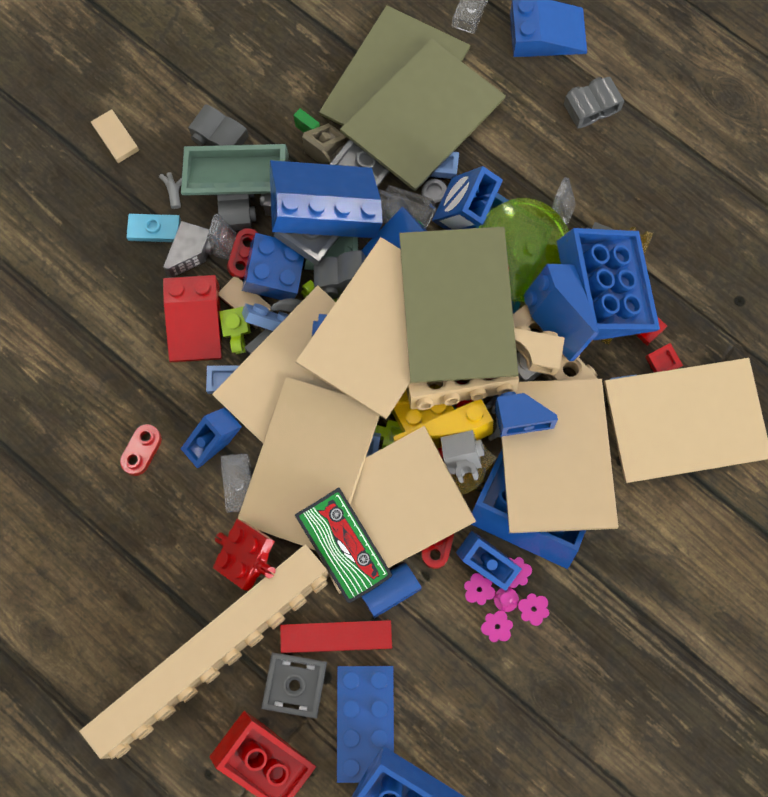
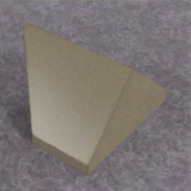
(323, 143)

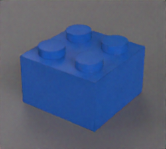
(272, 268)

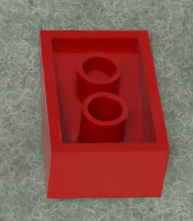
(192, 318)
(261, 760)

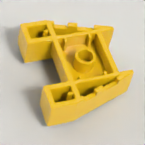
(443, 419)

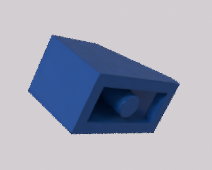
(522, 414)
(210, 436)
(488, 560)

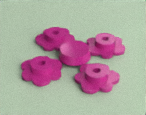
(506, 602)

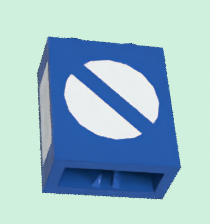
(467, 199)

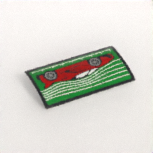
(343, 545)

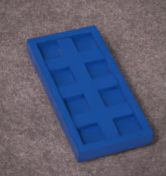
(363, 718)

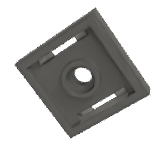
(278, 690)

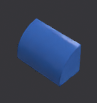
(392, 591)

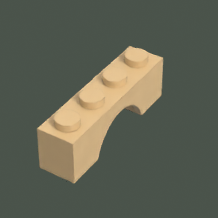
(540, 350)

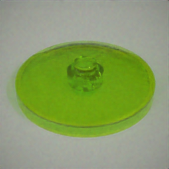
(530, 239)

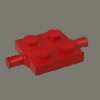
(244, 555)

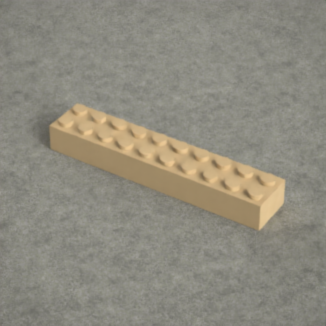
(205, 654)

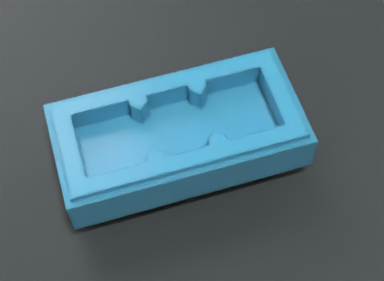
(152, 227)

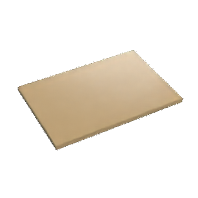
(364, 335)
(257, 383)
(687, 420)
(308, 451)
(563, 473)
(408, 498)

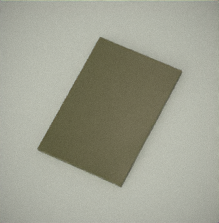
(382, 54)
(422, 114)
(458, 305)

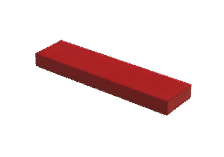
(336, 636)

